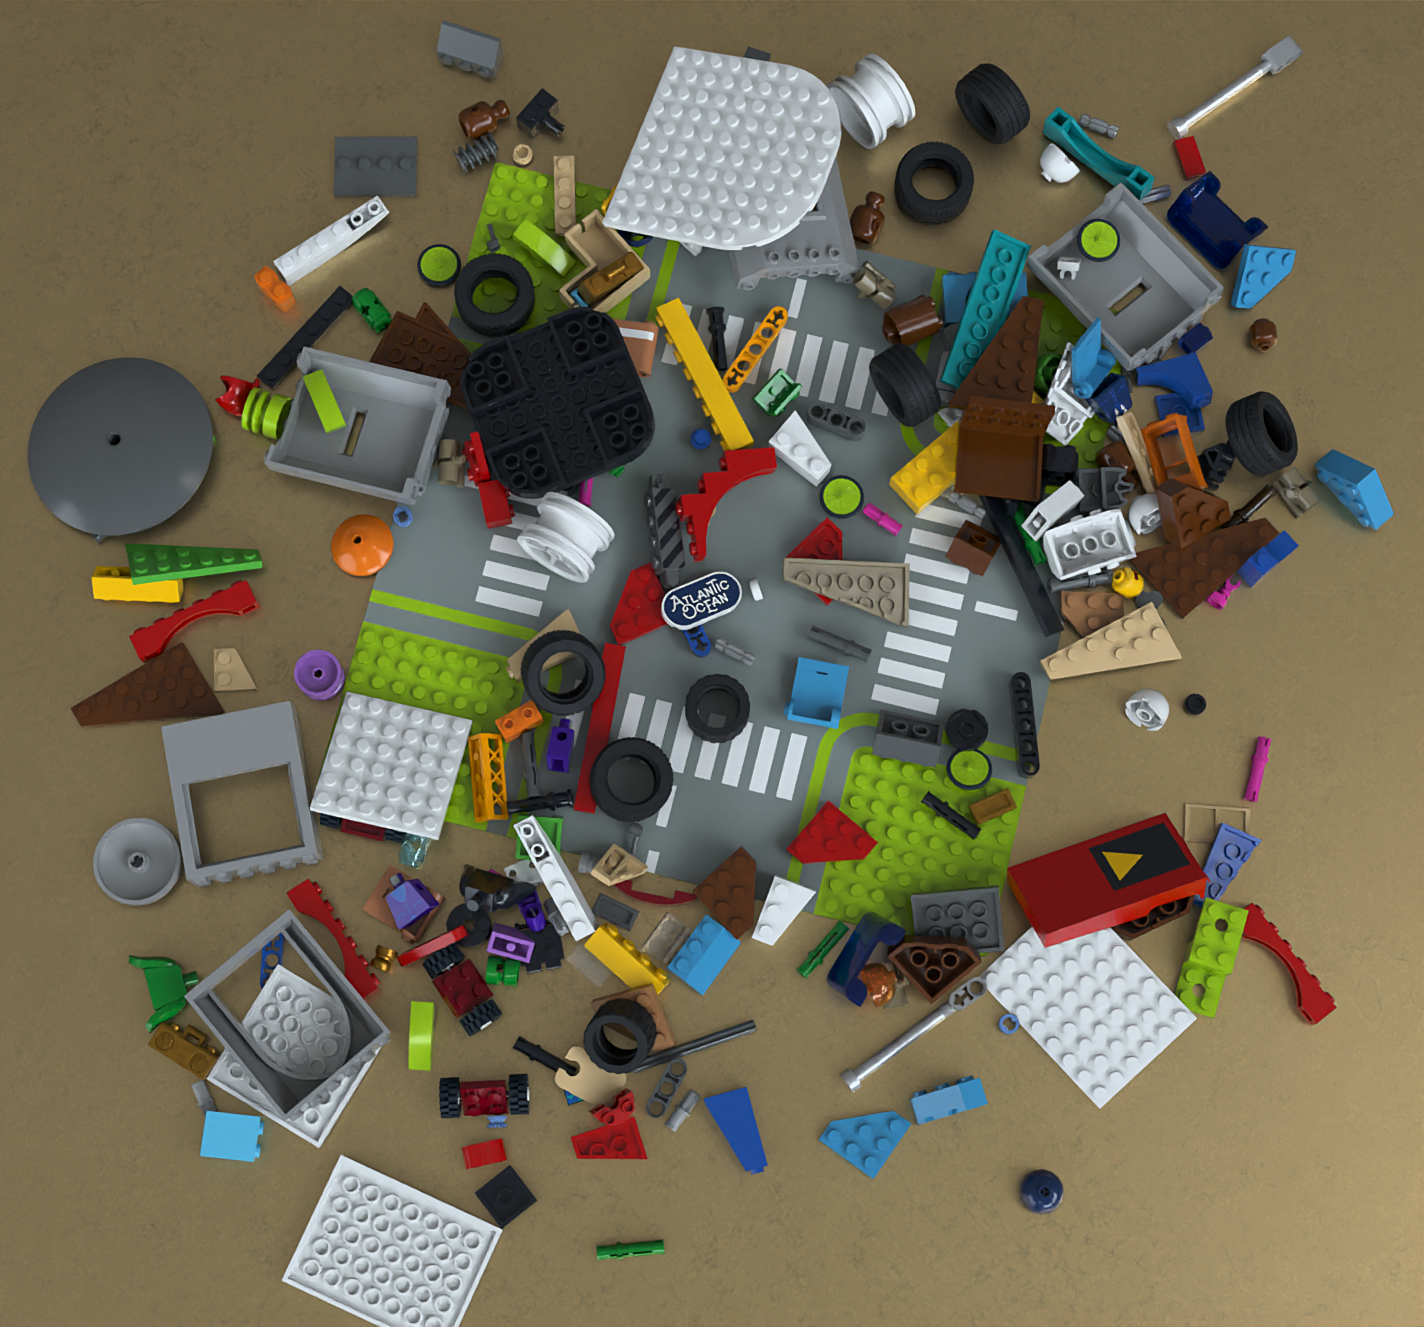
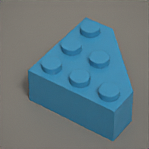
(1355, 487)
(948, 1099)

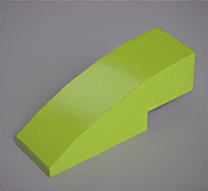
(543, 248)
(324, 401)
(421, 1035)

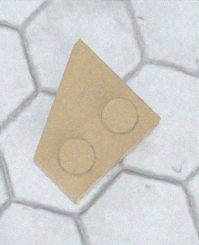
(230, 672)
(618, 866)

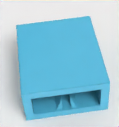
(231, 1136)

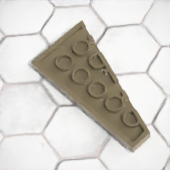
(867, 586)

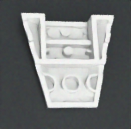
(1069, 408)

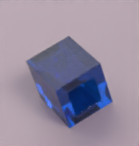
(1196, 339)

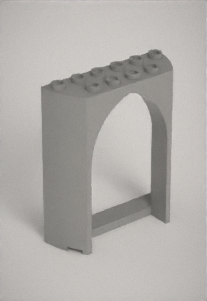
(286, 1090)

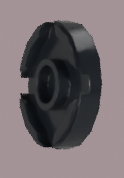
(966, 730)

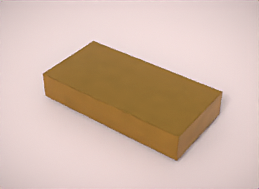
(992, 806)

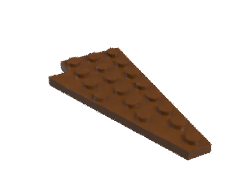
(425, 348)

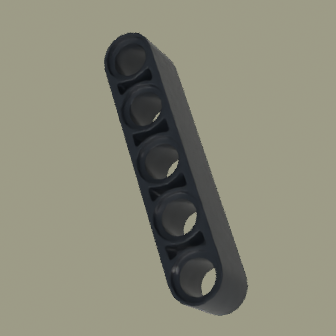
(1024, 715)

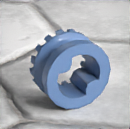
(408, 513)
(1013, 1019)
(496, 1120)

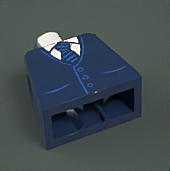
(1111, 398)

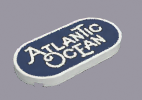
(701, 600)

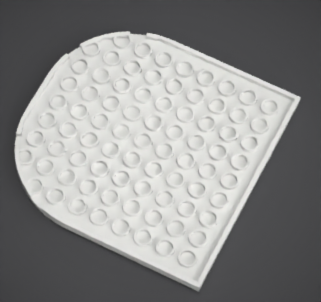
(727, 152)

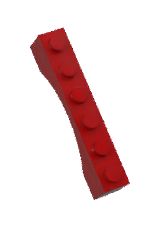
(154, 639)
(309, 902)
(1311, 999)

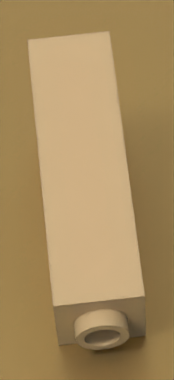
(562, 622)

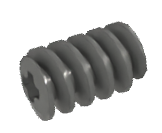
(477, 152)

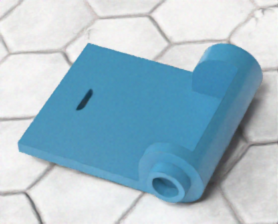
(1090, 361)
(817, 693)

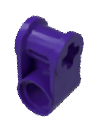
(532, 912)

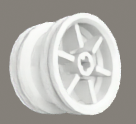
(872, 101)
(566, 537)

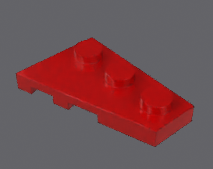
(610, 1142)

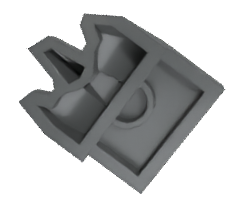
(1102, 488)

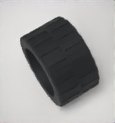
(722, 683)
(607, 1055)

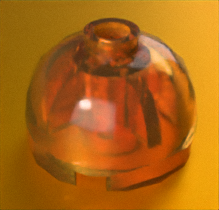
(879, 983)

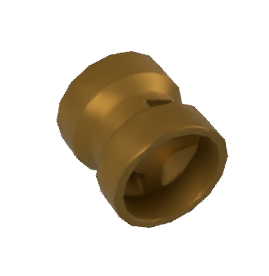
(383, 958)

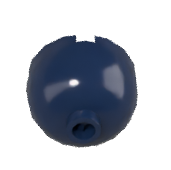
(1031, 1194)

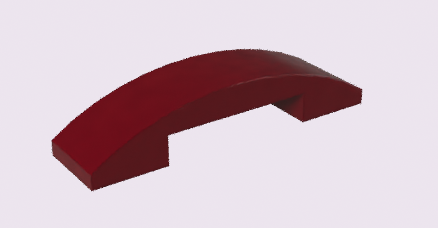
(680, 898)

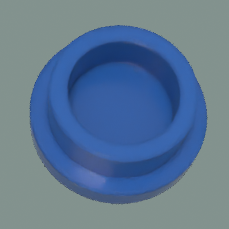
(700, 439)

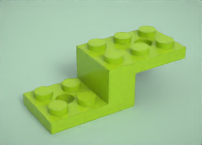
(1210, 956)

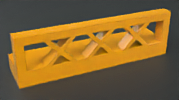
(483, 777)

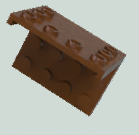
(1001, 448)

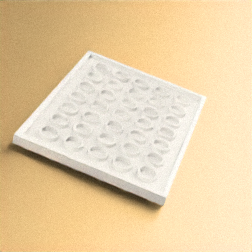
(1089, 1006)
(390, 1251)

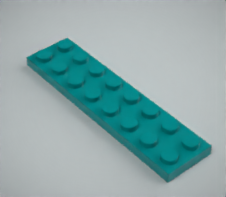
(986, 305)

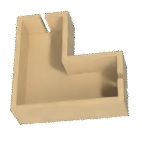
(596, 250)

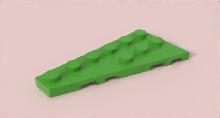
(169, 562)

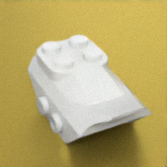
(1089, 544)

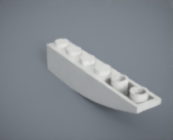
(329, 241)
(557, 878)

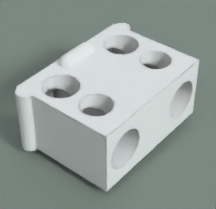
(524, 872)

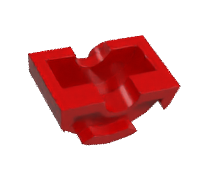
(618, 1111)

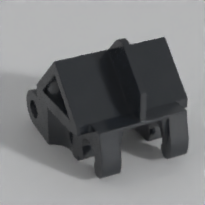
(1215, 463)

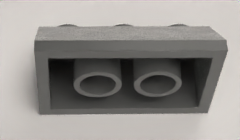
(469, 49)
(908, 738)

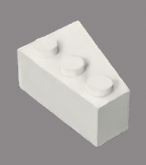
(800, 450)
(780, 908)

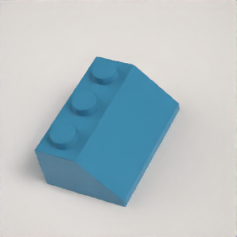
(704, 955)

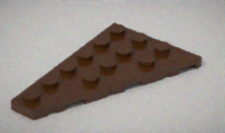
(1009, 361)
(1196, 571)
(158, 690)

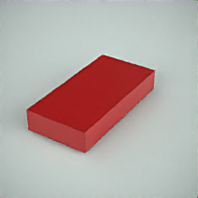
(1189, 157)

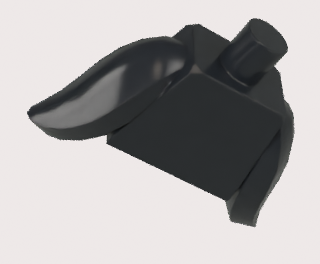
(491, 891)

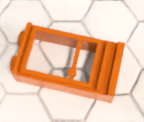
(1155, 429)

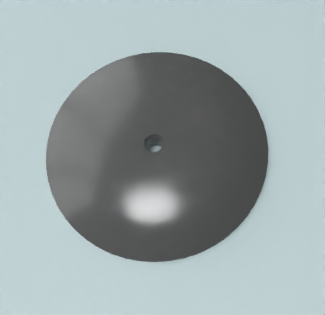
(147, 474)

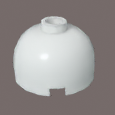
(1057, 165)
(1145, 514)
(1148, 708)

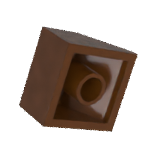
(973, 548)

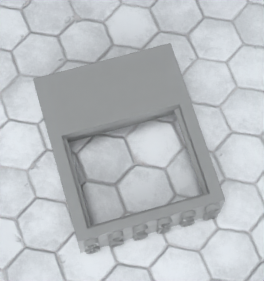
(233, 746)

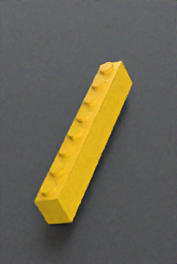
(704, 376)

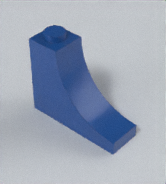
(1181, 375)
(1267, 558)

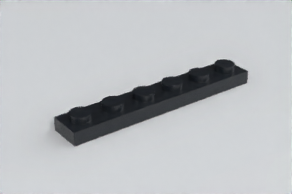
(307, 336)

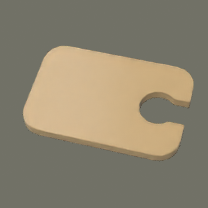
(591, 1082)

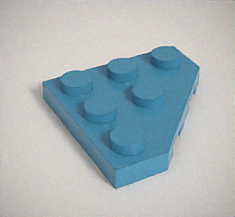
(1260, 272)
(866, 1139)

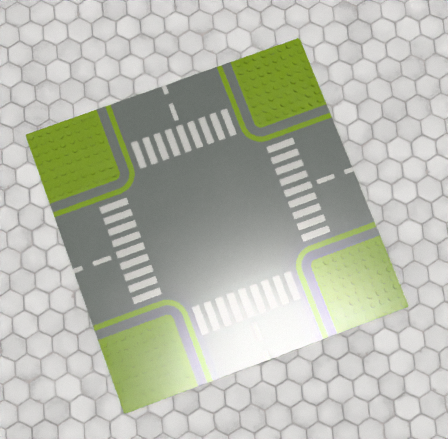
(471, 597)

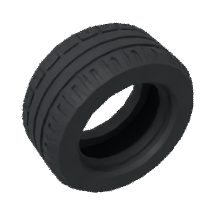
(992, 103)
(941, 156)
(488, 267)
(905, 385)
(1261, 433)
(586, 691)
(634, 748)

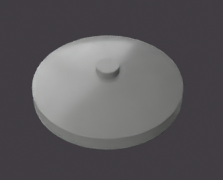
(137, 861)

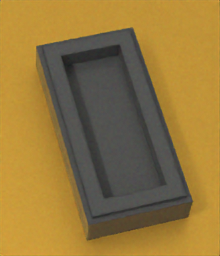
(615, 912)

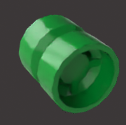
(510, 971)

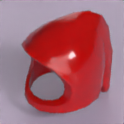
(236, 394)

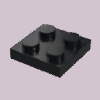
(506, 1196)

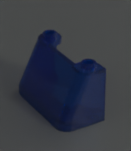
(1211, 223)
(856, 953)

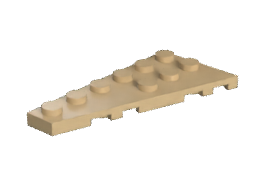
(1125, 643)

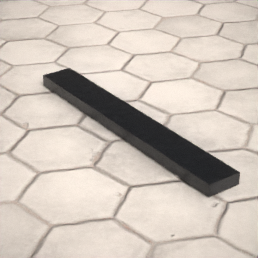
(1022, 565)

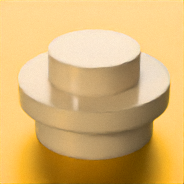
(522, 154)

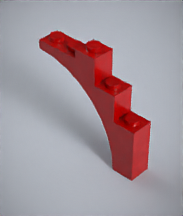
(735, 468)

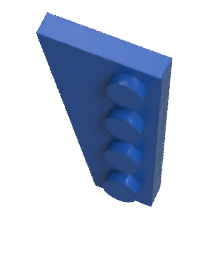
(1224, 859)

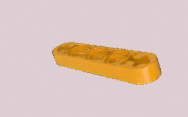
(756, 339)

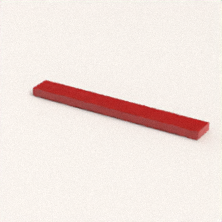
(600, 724)

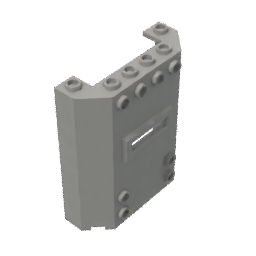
(814, 247)
(1148, 254)
(396, 438)

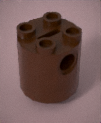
(911, 321)

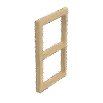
(1217, 808)

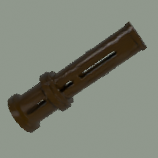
(1244, 514)

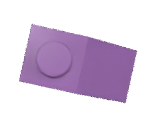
(510, 943)

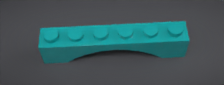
(1069, 135)

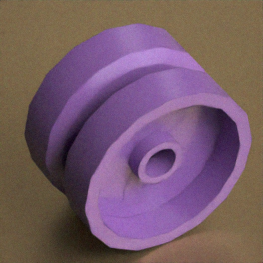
(316, 663)

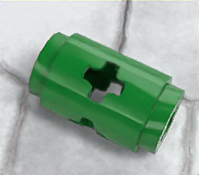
(371, 310)

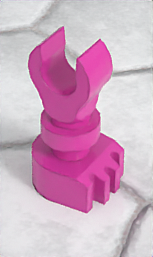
(1219, 598)

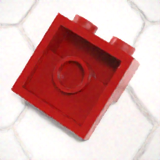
(475, 455)

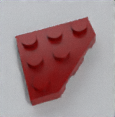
(821, 543)
(639, 606)
(831, 838)

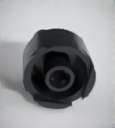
(1059, 464)
(482, 926)

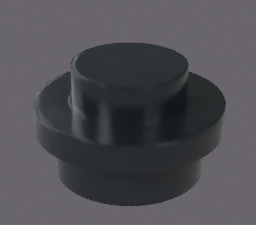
(1195, 704)

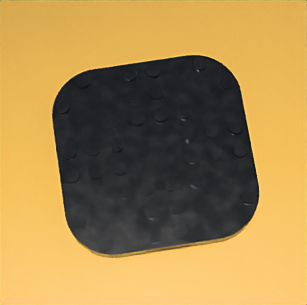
(558, 403)

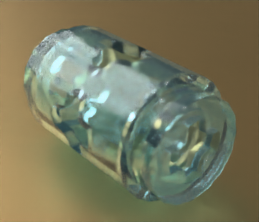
(412, 857)

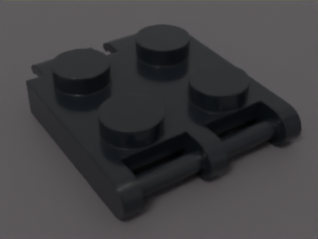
(547, 948)

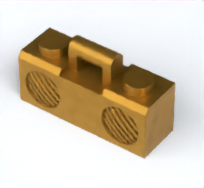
(609, 278)
(175, 1046)

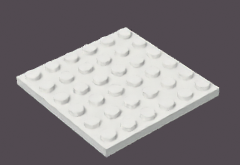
(391, 765)
(303, 1034)

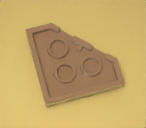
(1090, 609)
(647, 998)

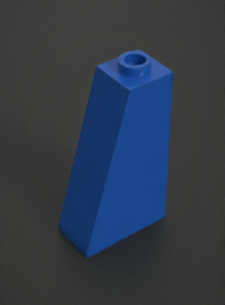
(738, 1124)

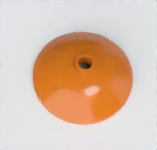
(370, 553)

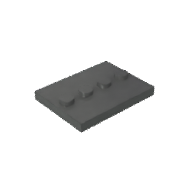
(375, 166)
(961, 914)

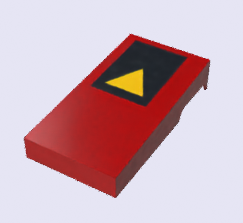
(1106, 880)

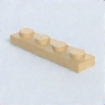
(564, 194)
(1136, 446)

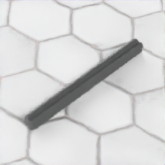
(697, 1045)

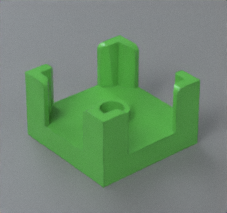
(551, 826)

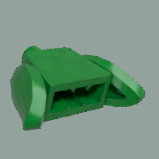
(166, 986)

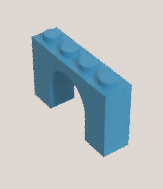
(956, 289)

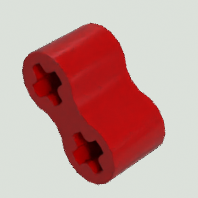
(484, 1153)

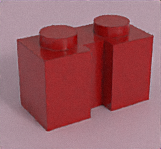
(495, 504)

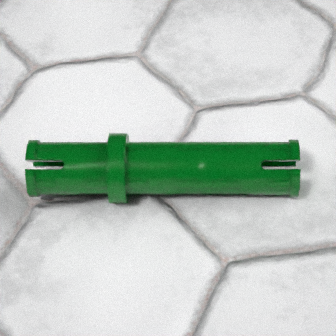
(1030, 544)
(805, 969)
(630, 1249)

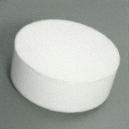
(755, 588)

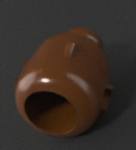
(481, 118)
(867, 219)
(1118, 456)

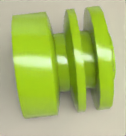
(265, 413)

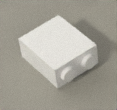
(1052, 510)

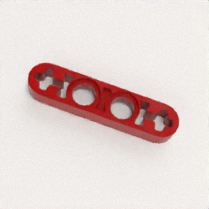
(432, 945)

